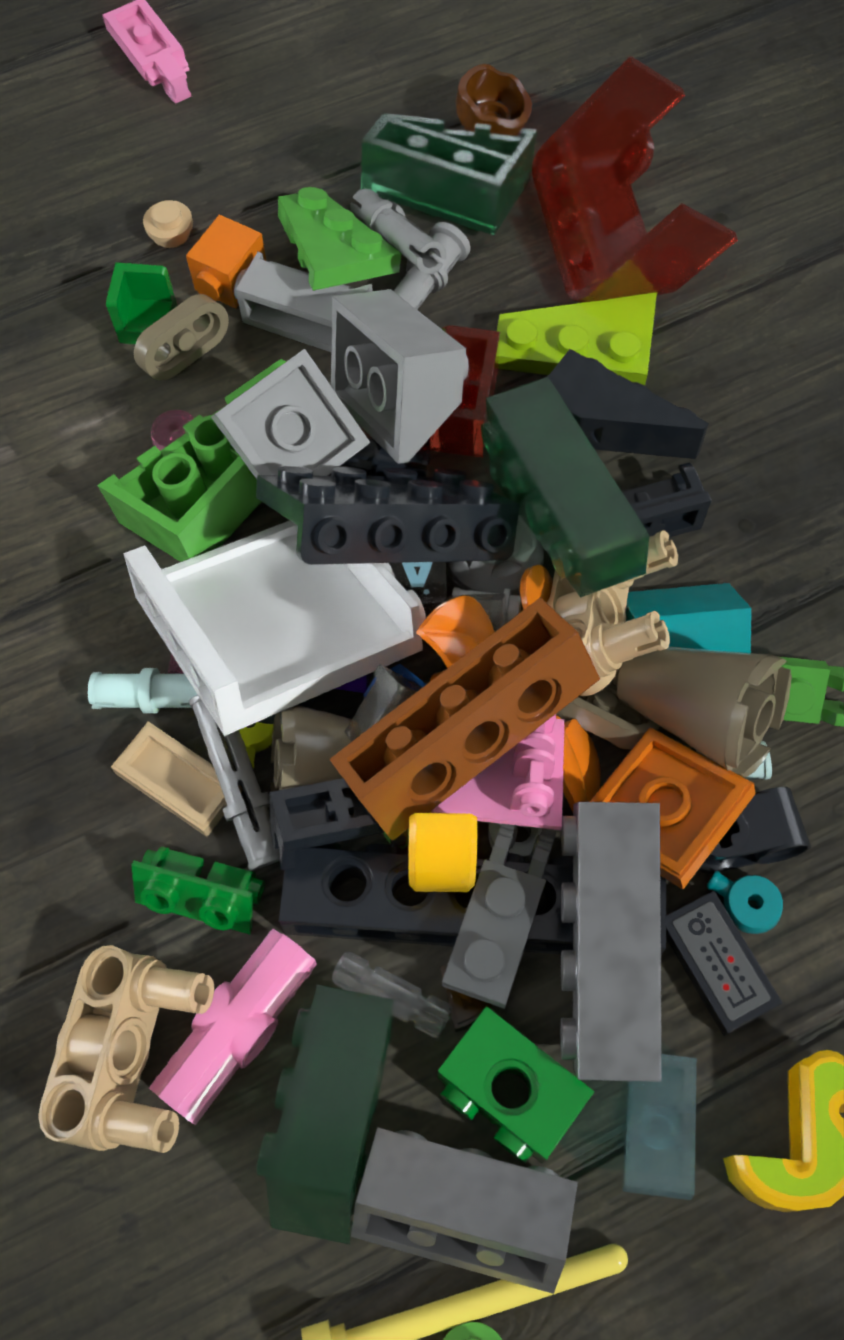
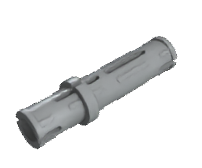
(393, 226)
(256, 845)

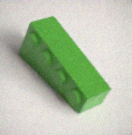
(188, 492)

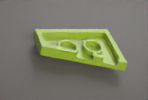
(606, 330)

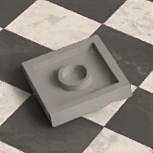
(291, 422)

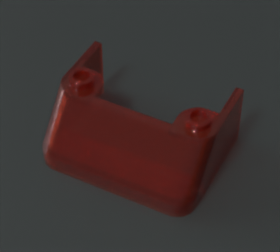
(589, 200)

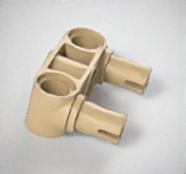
(602, 617)
(107, 1048)

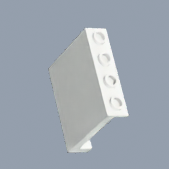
(270, 630)

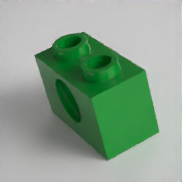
(497, 1048)

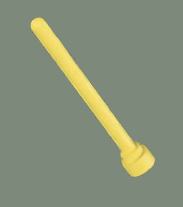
(475, 1302)

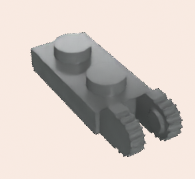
(498, 921)

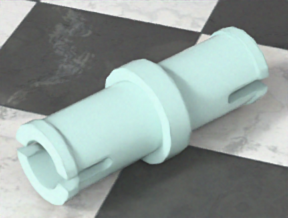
(143, 690)

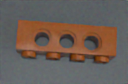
(467, 717)

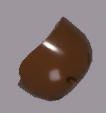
(479, 97)

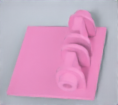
(519, 786)

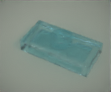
(662, 1132)

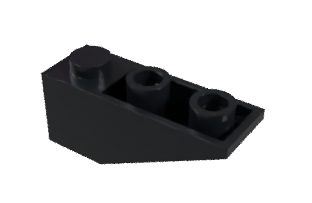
(624, 413)

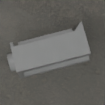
(285, 304)

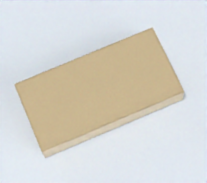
(173, 778)

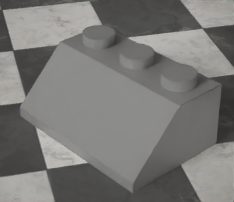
(394, 370)

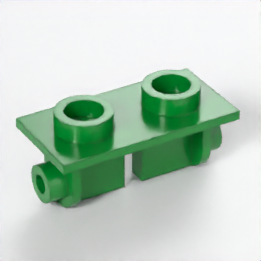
(171, 884)

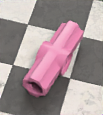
(233, 1026)

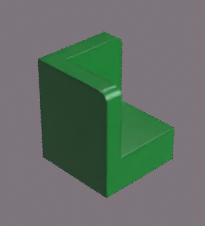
(138, 298)

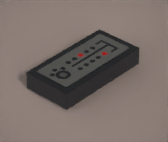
(720, 963)

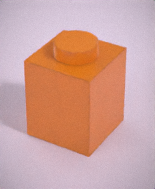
(221, 256)

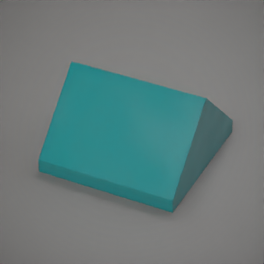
(698, 616)

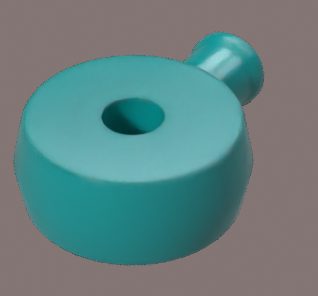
(736, 899)

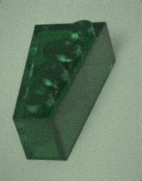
(563, 488)

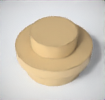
(168, 223)

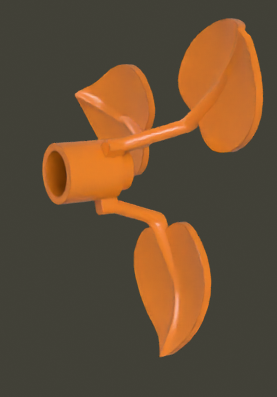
(463, 624)

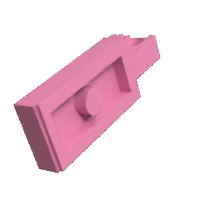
(150, 47)

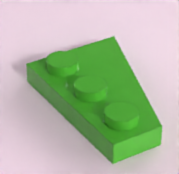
(333, 241)

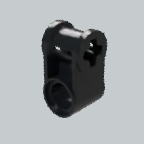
(762, 834)

